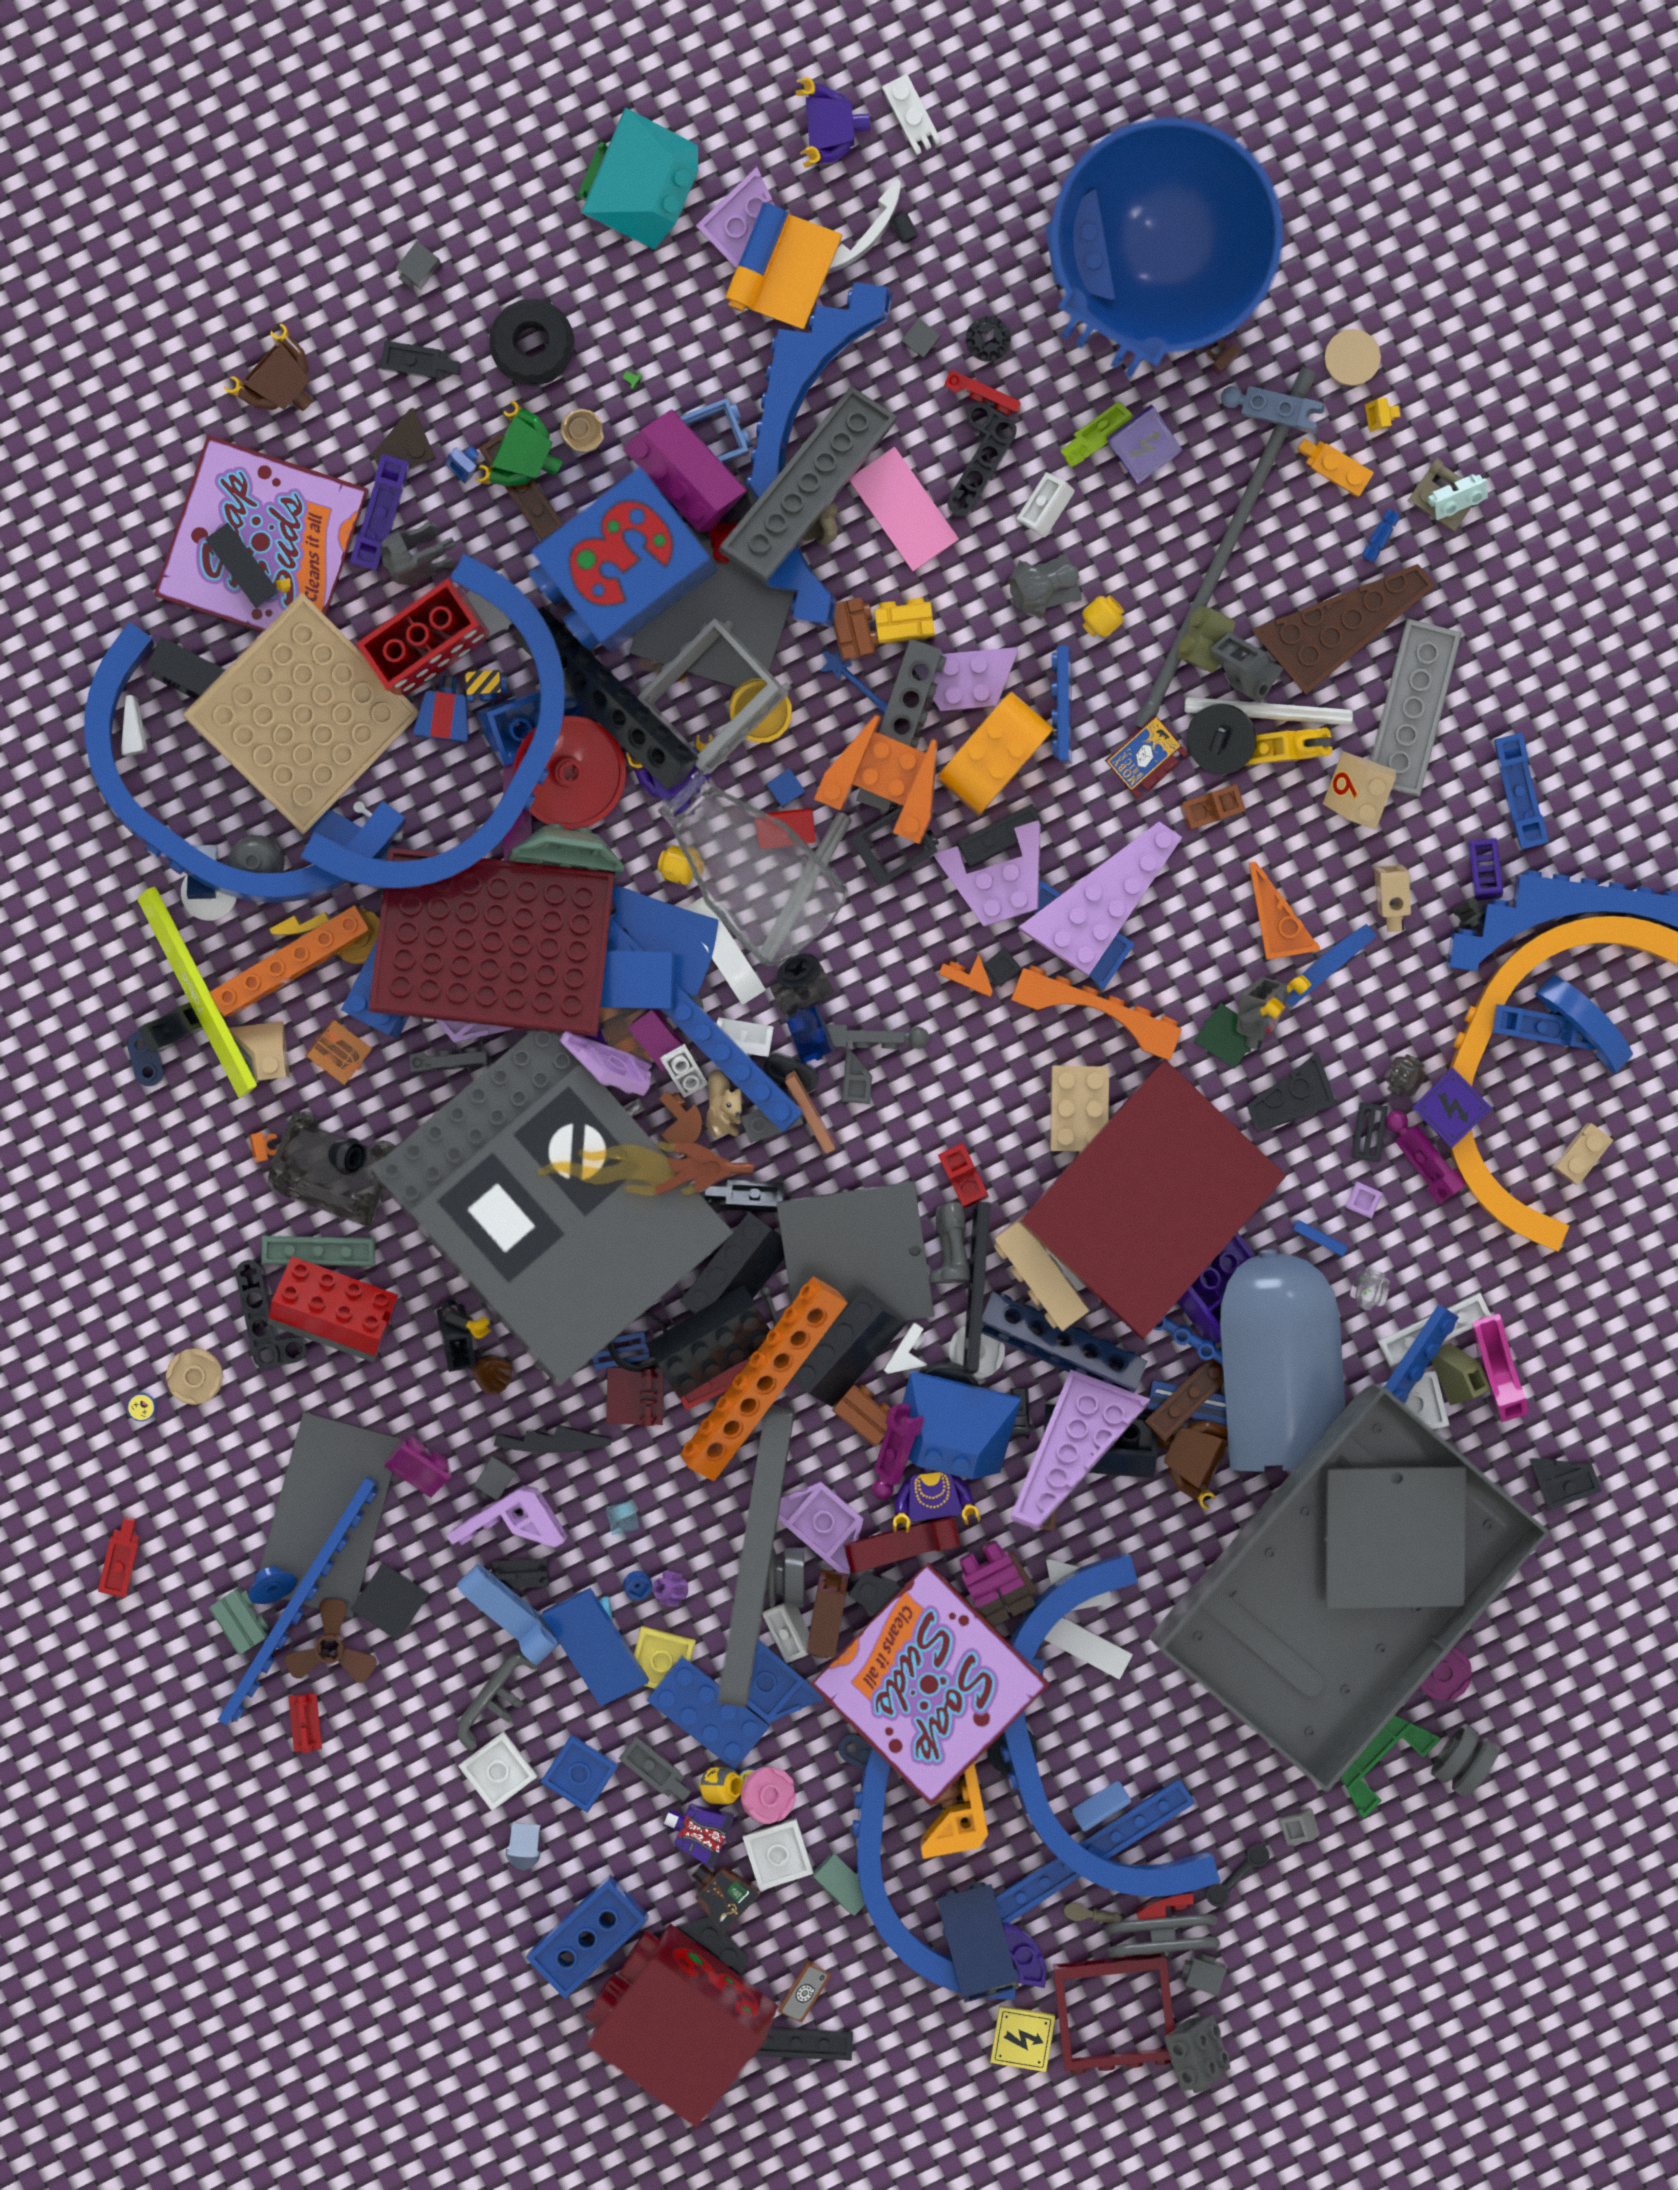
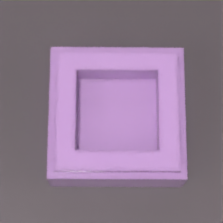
(1363, 1200)

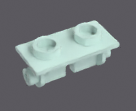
(1469, 492)

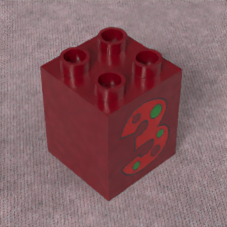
(679, 2023)

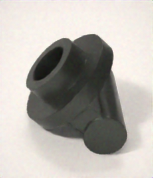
(1469, 913)

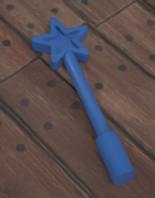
(835, 664)

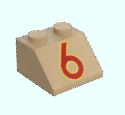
(1359, 789)

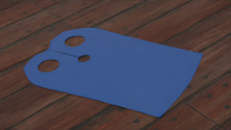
(669, 929)

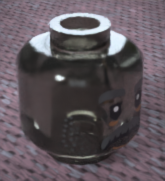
(1405, 1076)

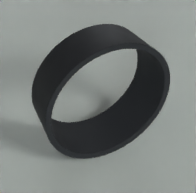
(630, 1367)

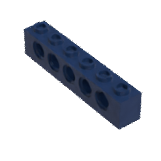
(1047, 1348)

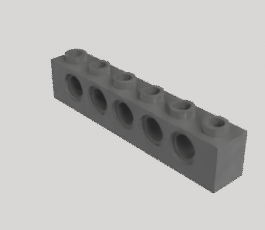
(916, 654)

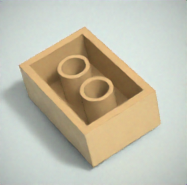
(1077, 1105)

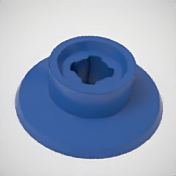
(271, 1585)

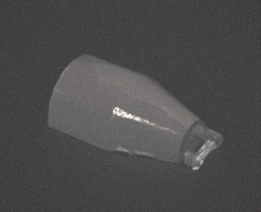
(754, 872)

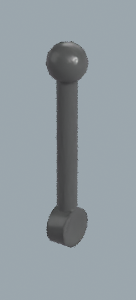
(766, 1292)

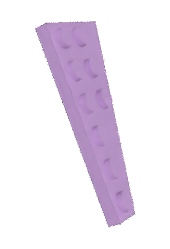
(1091, 912)

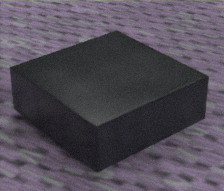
(1002, 967)

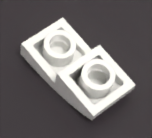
(684, 1070)

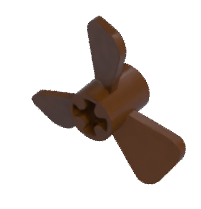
(356, 1663)

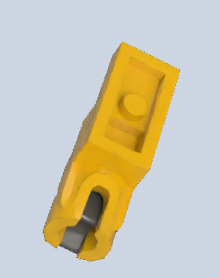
(1291, 746)

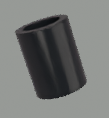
(904, 228)

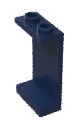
(977, 1942)

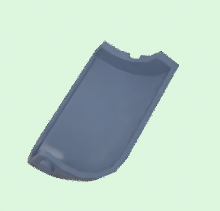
(1279, 1361)

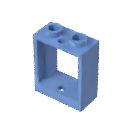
(732, 414)

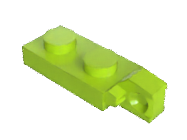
(1094, 434)

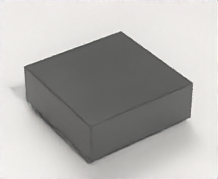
(920, 338)

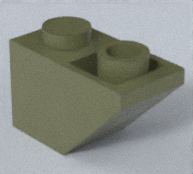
(1459, 1374)

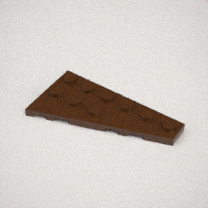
(1330, 632)

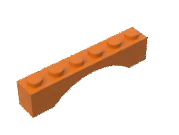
(1151, 1034)

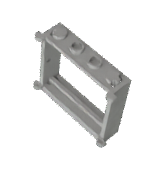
(743, 722)

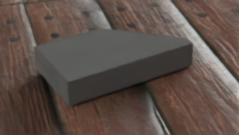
(856, 1081)

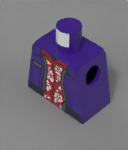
(700, 1831)

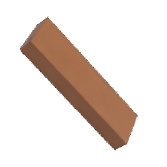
(811, 1113)

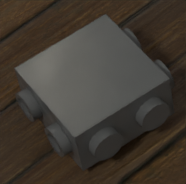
(1197, 2053)

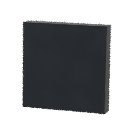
(390, 1601)

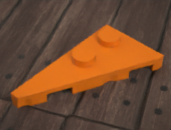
(1279, 926)

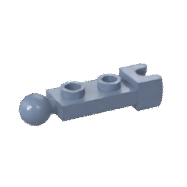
(1274, 407)

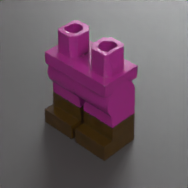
(995, 1575)

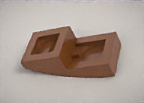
(1212, 807)

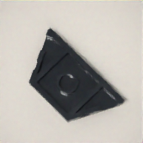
(720, 1945)

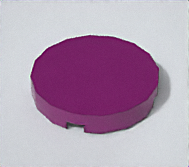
(1449, 1677)

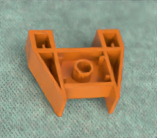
(889, 771)

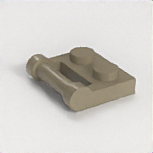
(1426, 486)

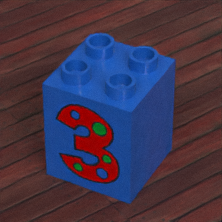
(620, 563)

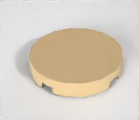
(1352, 357)
(194, 1376)

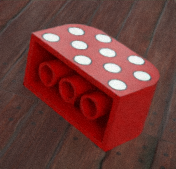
(424, 639)

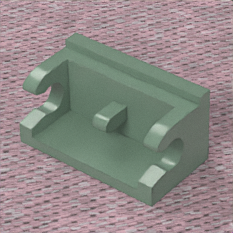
(840, 1883)

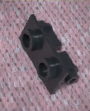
(522, 1573)

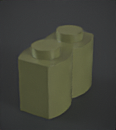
(1204, 631)

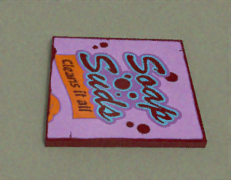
(286, 517)
(930, 1684)

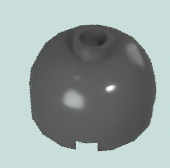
(257, 855)

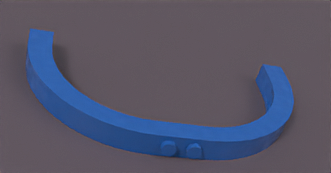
(103, 696)
(518, 795)
(868, 1833)
(1139, 1880)

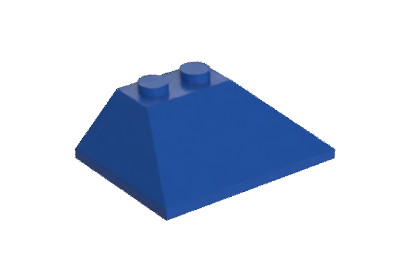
(962, 1427)

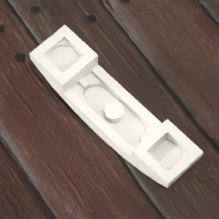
(888, 203)
(730, 959)

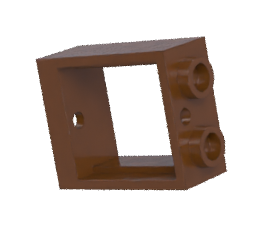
(827, 1614)

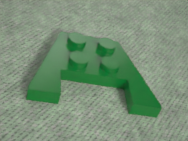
(1393, 1731)

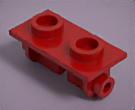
(305, 1722)

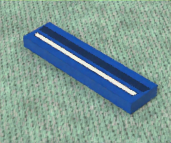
(1211, 1410)

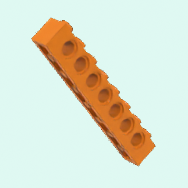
(775, 1364)

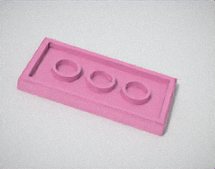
(903, 509)

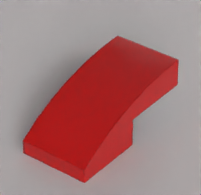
(963, 1175)

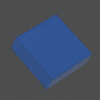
(785, 787)

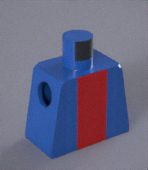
(444, 714)

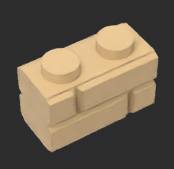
(1582, 1153)

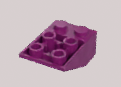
(417, 1466)

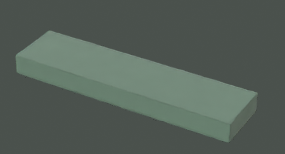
(319, 1250)

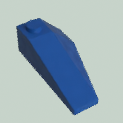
(511, 720)

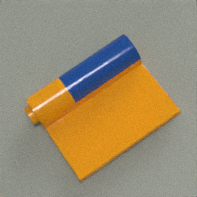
(783, 267)

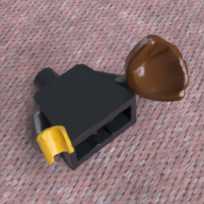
(490, 1371)

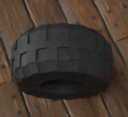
(525, 315)

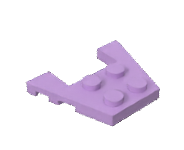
(1001, 889)

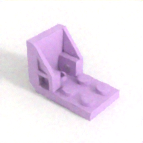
(536, 1523)

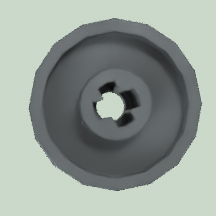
(1465, 1760)

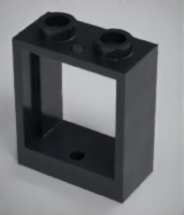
(871, 862)

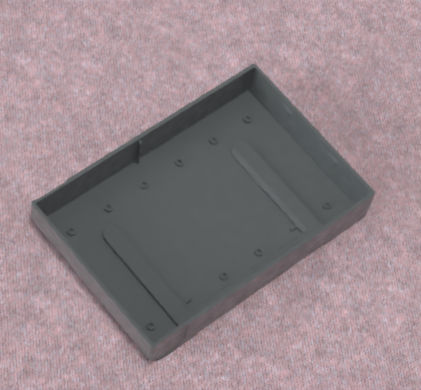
(1319, 1676)

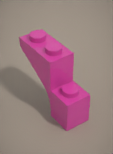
(1499, 1367)

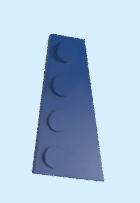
(1112, 956)

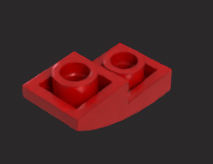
(1156, 1906)

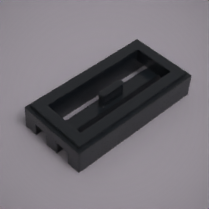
(1358, 1130)

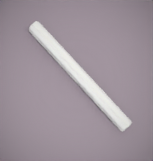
(1277, 711)

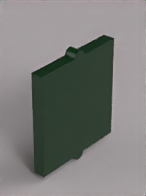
(1222, 1038)

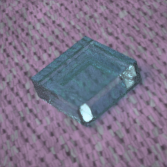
(622, 1517)

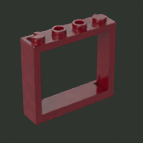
(1111, 1966)

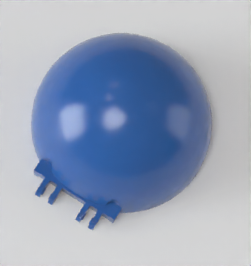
(1185, 236)

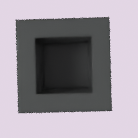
(417, 266)
(495, 1478)

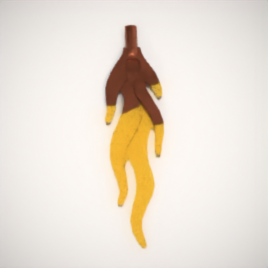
(651, 1167)

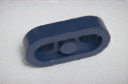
(144, 1059)
(859, 1756)

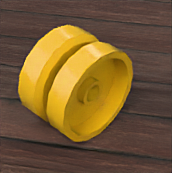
(773, 724)

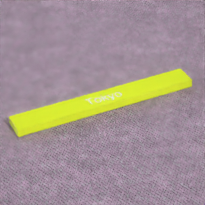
(197, 992)

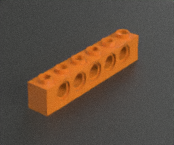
(291, 961)

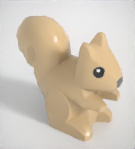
(723, 1105)

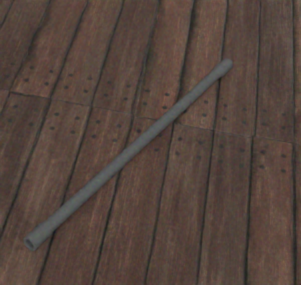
(1151, 706)

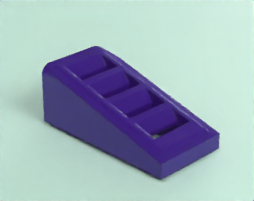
(1491, 892)

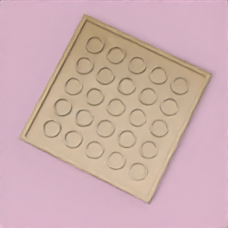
(301, 714)

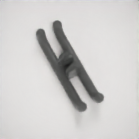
(484, 1698)
(1162, 1935)

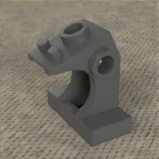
(1251, 675)

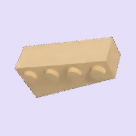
(1042, 1275)

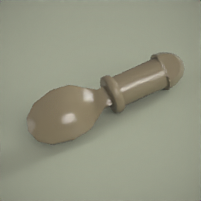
(1079, 1912)

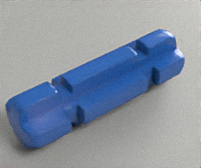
(1380, 535)

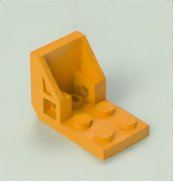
(948, 1832)

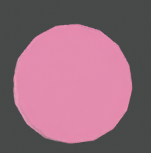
(768, 1795)

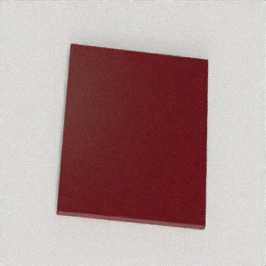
(495, 946)
(1152, 1199)

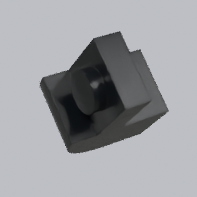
(170, 1028)

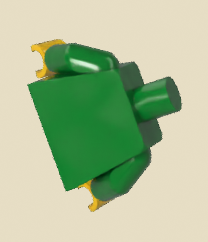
(521, 451)

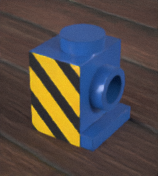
(485, 685)

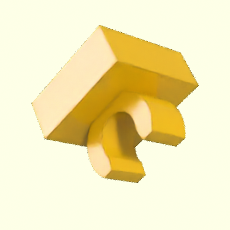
(1380, 414)

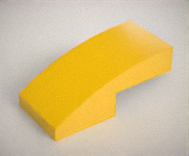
(293, 926)

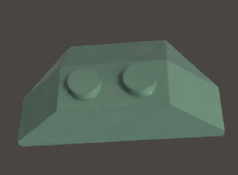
(567, 848)

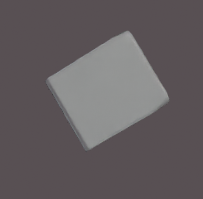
(1299, 1827)

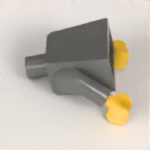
(1262, 1006)

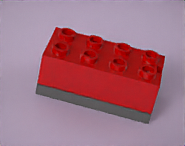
(332, 1309)

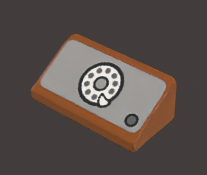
(804, 1991)

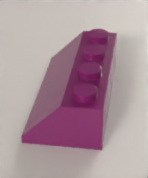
(685, 471)

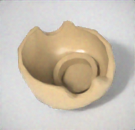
(582, 430)

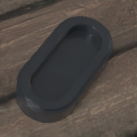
(780, 1065)

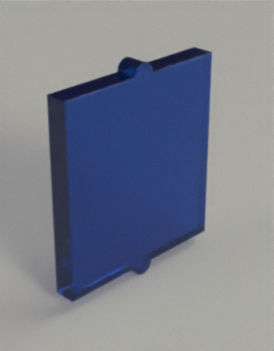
(810, 1034)

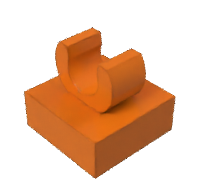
(259, 1146)

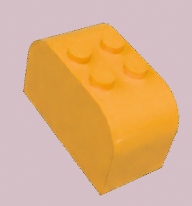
(995, 753)

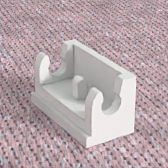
(751, 1037)

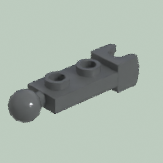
(916, 1037)

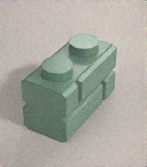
(240, 1620)

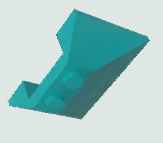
(642, 180)

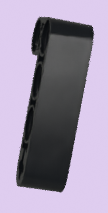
(977, 465)
(253, 1314)

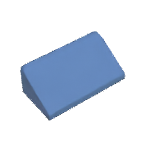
(1101, 1806)

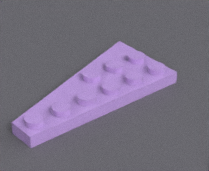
(733, 220)
(1080, 1432)

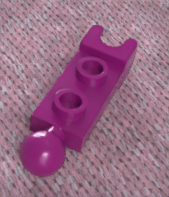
(1425, 1158)
(895, 1449)

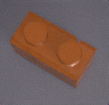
(853, 631)
(863, 1413)

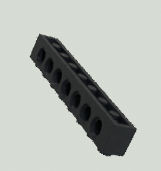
(618, 708)

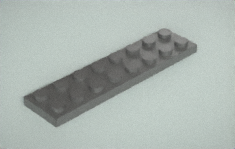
(808, 484)

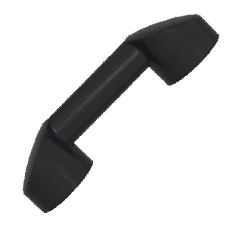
(1218, 1893)

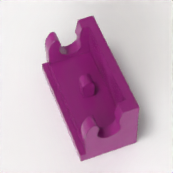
(655, 1035)

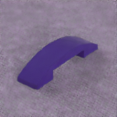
(381, 511)

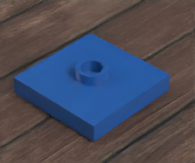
(579, 1773)

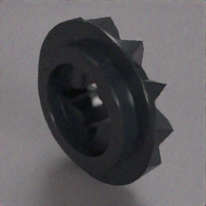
(991, 351)
(794, 966)

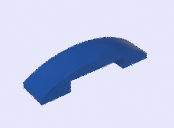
(1519, 791)
(1588, 1020)
(1537, 1027)

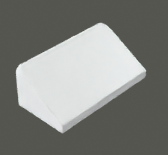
(1045, 504)
(788, 1631)

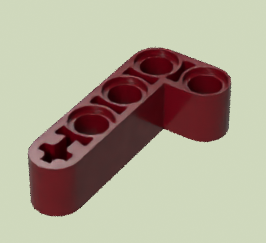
(892, 1546)

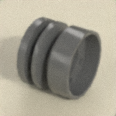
(787, 1577)

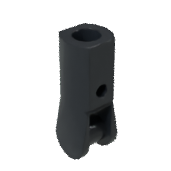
(1023, 1411)

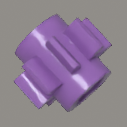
(670, 1589)

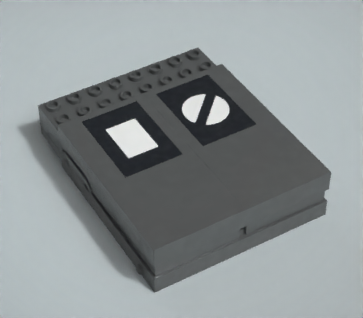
(546, 1251)

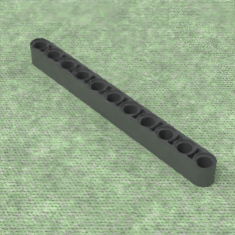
(756, 1556)

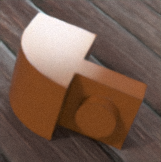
(689, 1123)

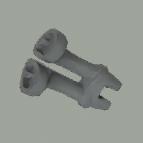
(950, 1226)

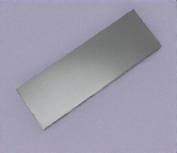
(1415, 703)

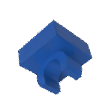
(462, 463)

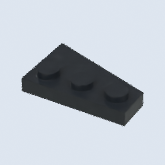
(1294, 1097)

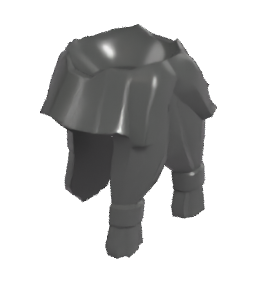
(409, 568)
(1038, 586)

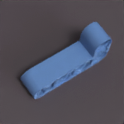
(509, 1612)

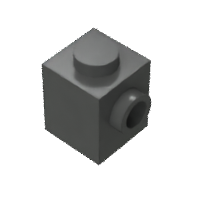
(1204, 1973)

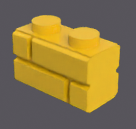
(904, 622)

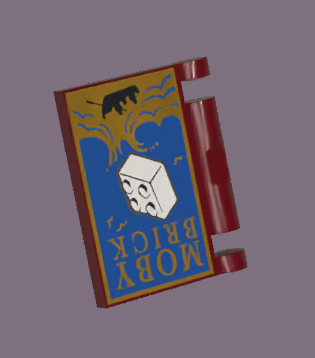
(1146, 756)

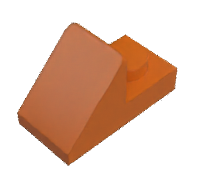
(975, 980)

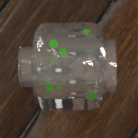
(1370, 1289)

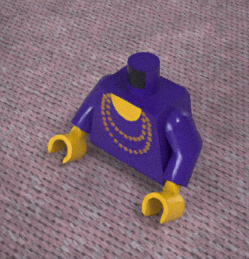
(932, 1496)

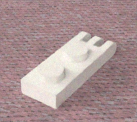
(910, 113)

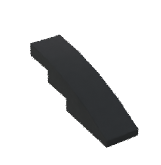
(565, 1440)

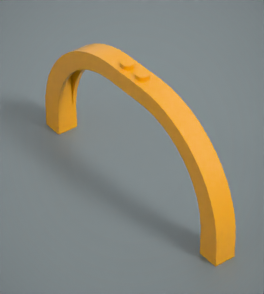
(1471, 1044)

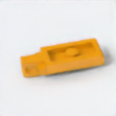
(1336, 466)

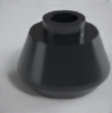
(346, 1155)

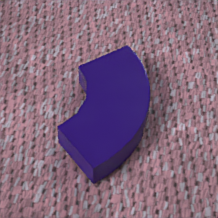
(1026, 1956)

